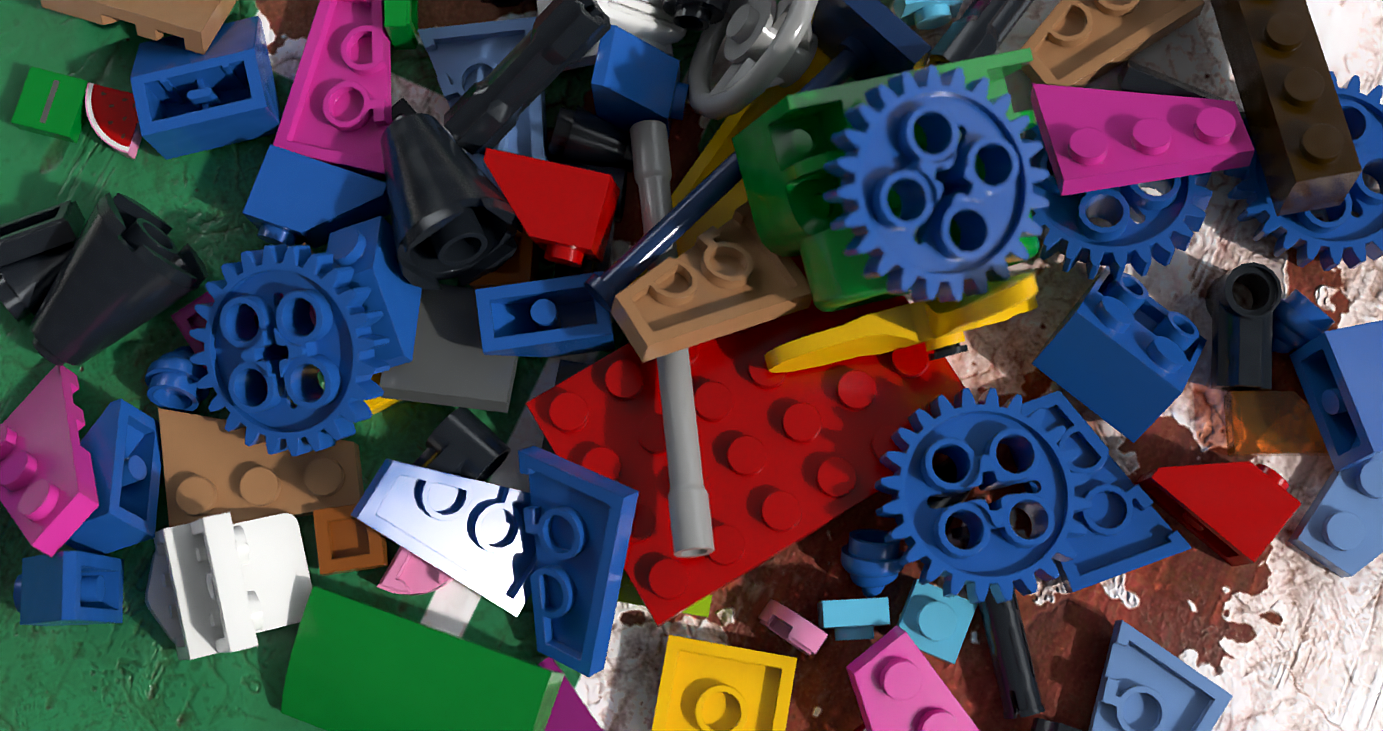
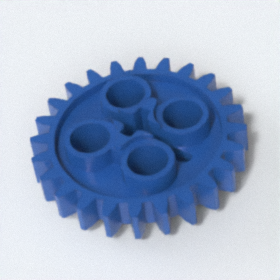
(885, 155)
(1161, 220)
(1343, 234)
(289, 349)
(995, 552)

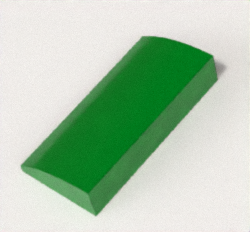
(391, 673)

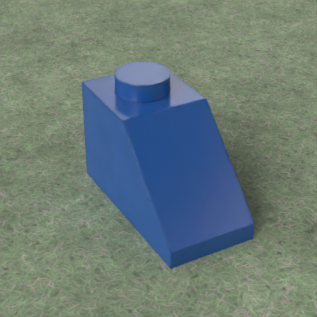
(636, 82)
(309, 199)
(372, 255)
(543, 319)
(1345, 390)
(127, 479)
(70, 589)

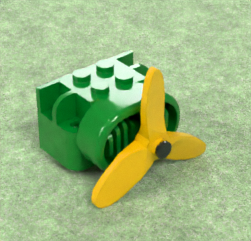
(786, 186)

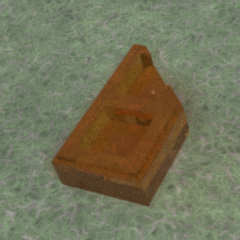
(1271, 425)

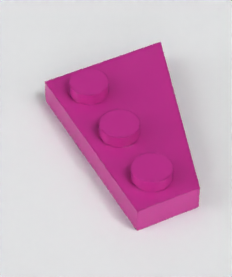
(342, 89)
(1135, 138)
(43, 468)
(902, 690)

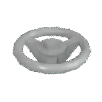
(767, 49)

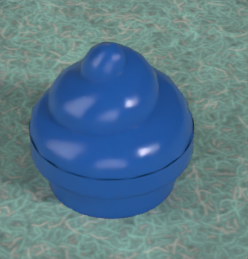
(1297, 322)
(174, 379)
(871, 560)

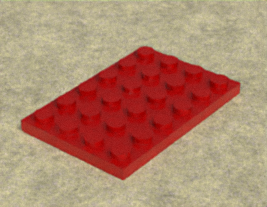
(773, 446)

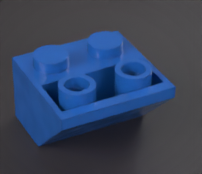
(206, 100)
(1122, 353)

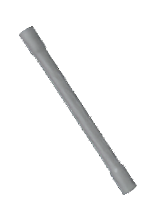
(687, 497)

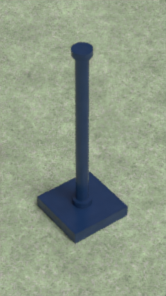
(861, 41)

